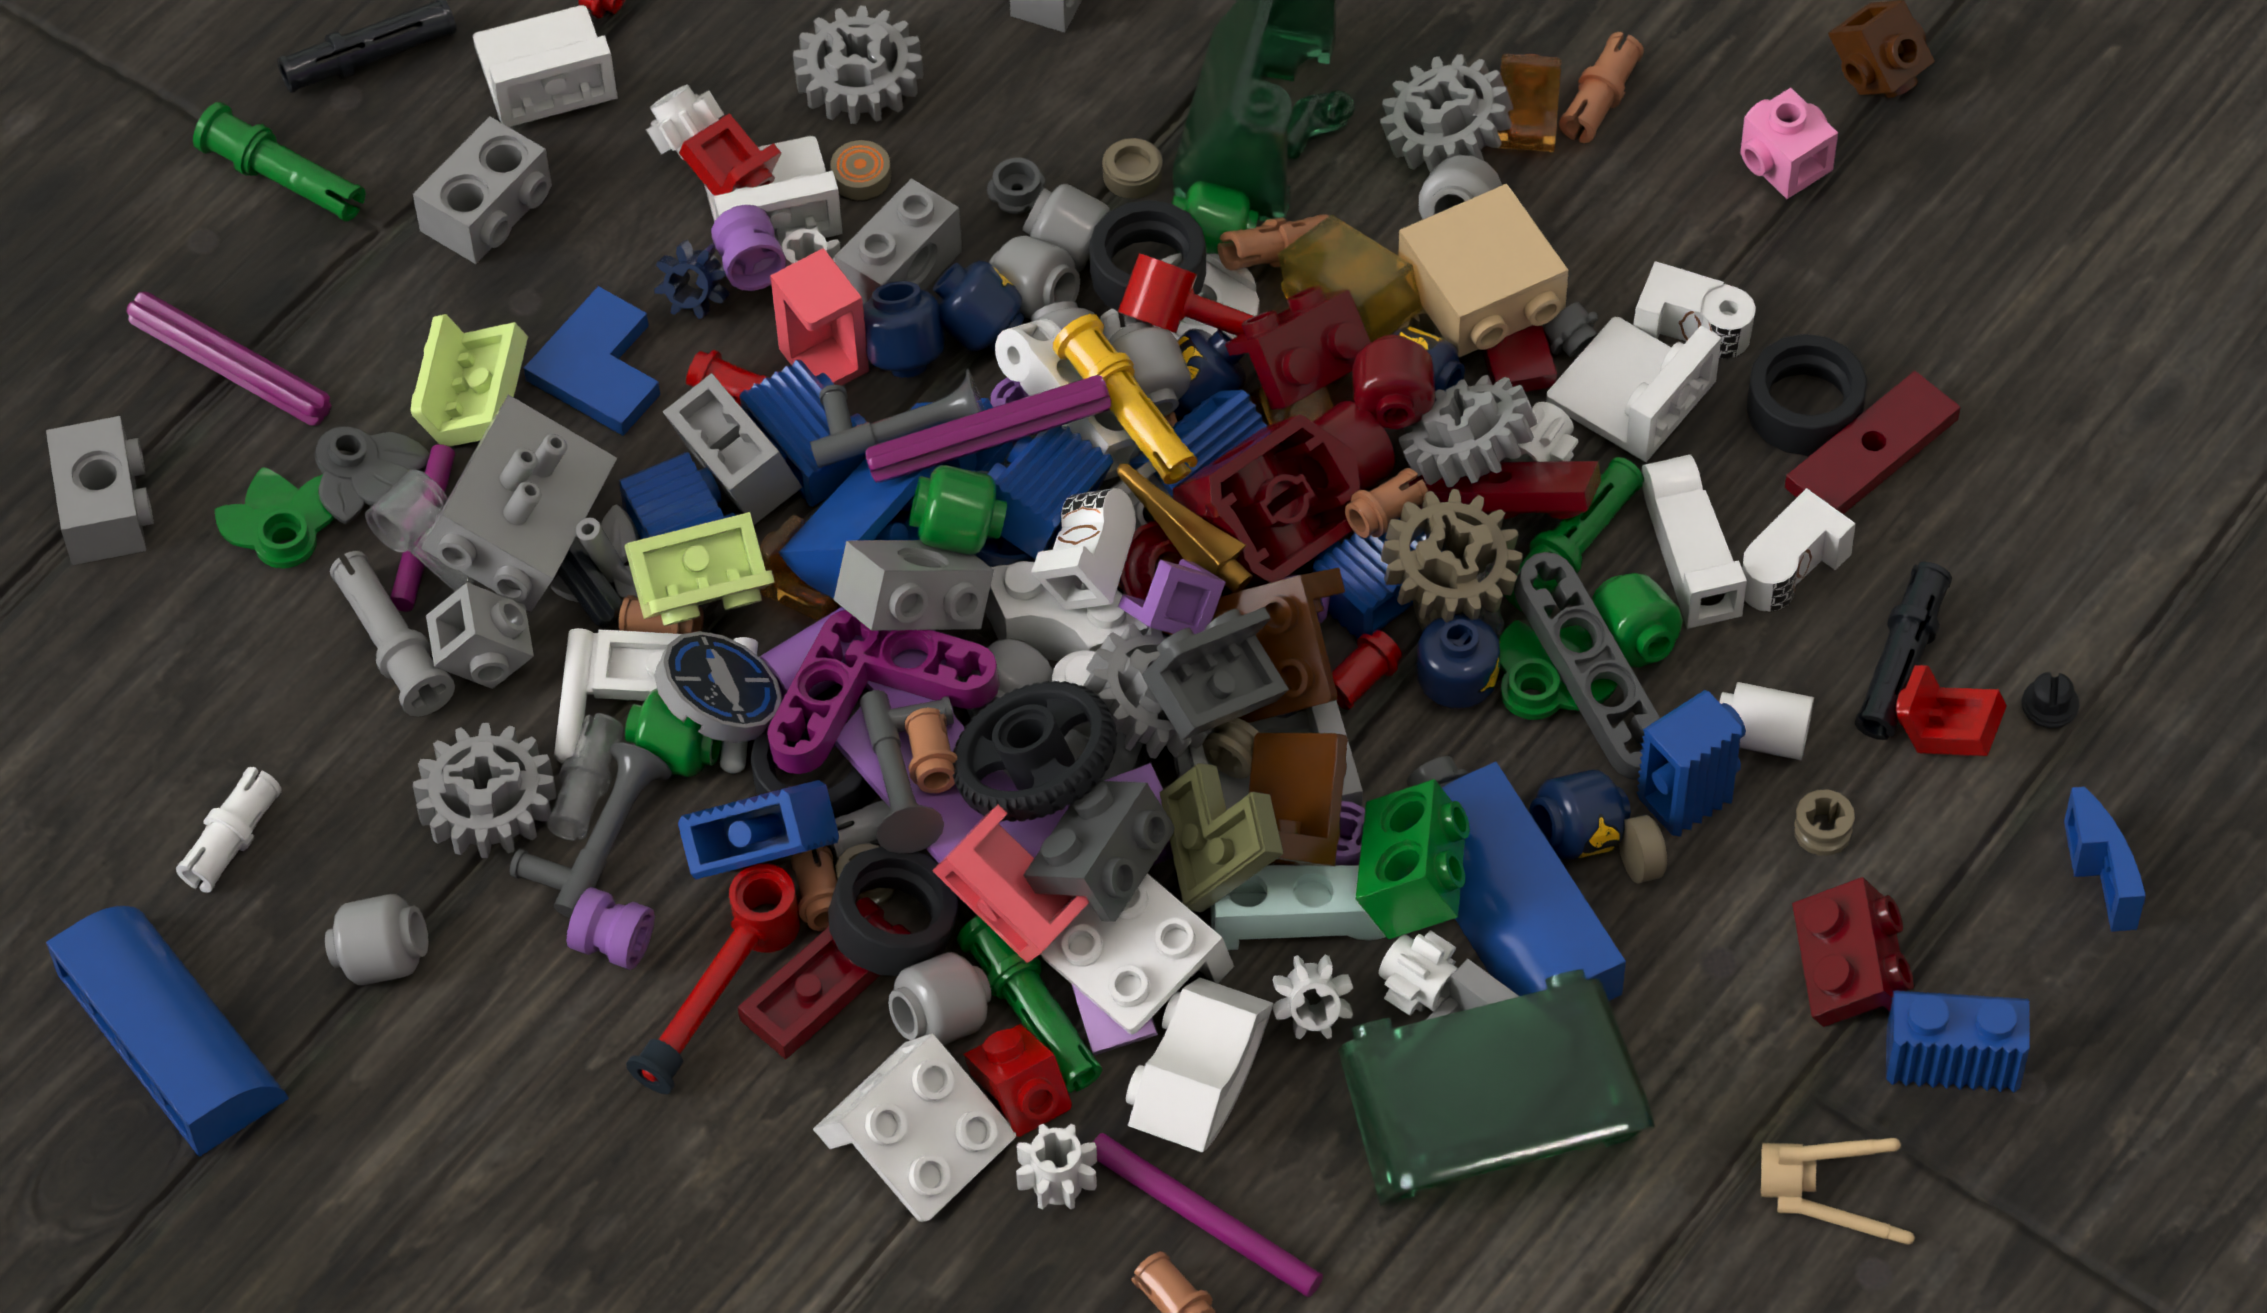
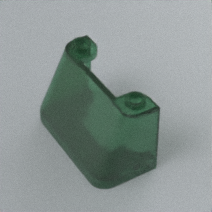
(1237, 118)
(1493, 1087)

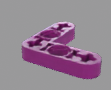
(871, 662)

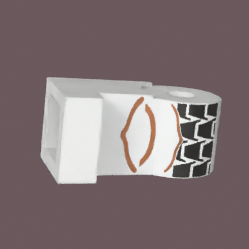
(1682, 301)
(1792, 548)
(1088, 549)

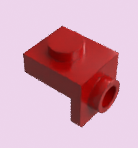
(728, 157)
(1948, 718)
(1021, 1077)

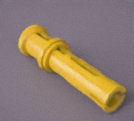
(1091, 355)

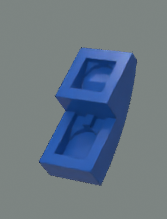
(2102, 851)

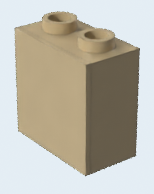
(1484, 270)

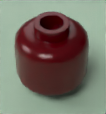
(1394, 381)

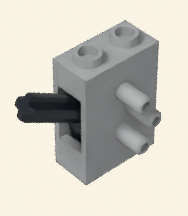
(520, 509)

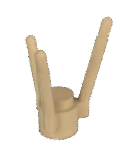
(1792, 1170)

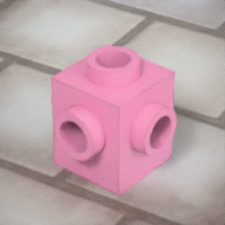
(1788, 142)

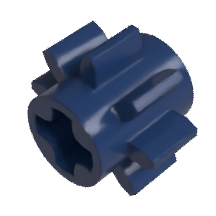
(677, 277)

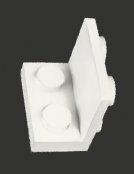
(546, 66)
(798, 197)
(1635, 385)
(1139, 958)
(920, 1125)

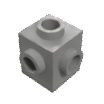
(479, 635)

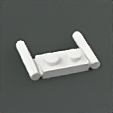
(623, 668)

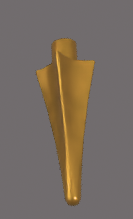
(1189, 533)

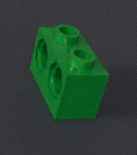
(1412, 859)

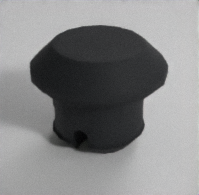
(2051, 701)

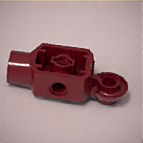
(1275, 494)

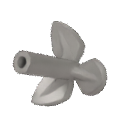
(606, 549)

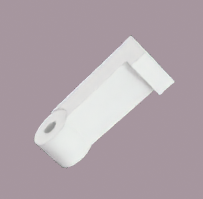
(1028, 358)
(1692, 542)

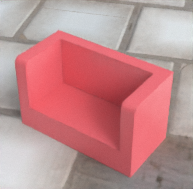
(820, 318)
(989, 878)

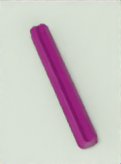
(229, 358)
(988, 428)

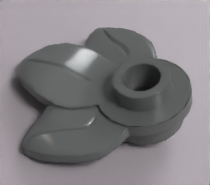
(369, 473)

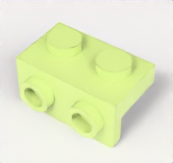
(466, 379)
(697, 568)

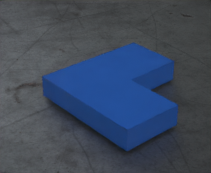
(584, 364)

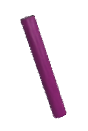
(410, 568)

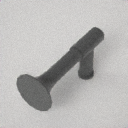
(851, 441)
(635, 771)
(908, 825)

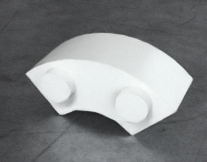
(1028, 613)
(1199, 1064)

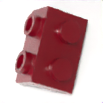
(1303, 344)
(1850, 950)

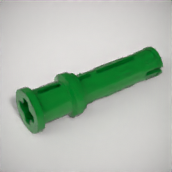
(257, 151)
(1576, 533)
(1032, 1002)

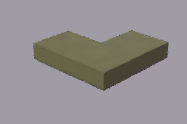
(1213, 845)

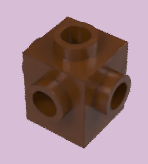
(1882, 48)

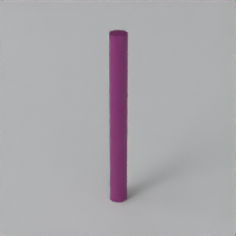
(1207, 1216)

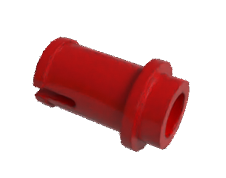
(730, 376)
(1373, 658)

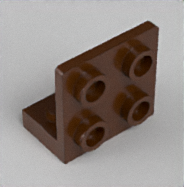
(1292, 637)
(1306, 790)

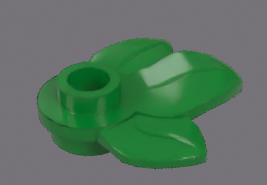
(275, 513)
(1530, 667)

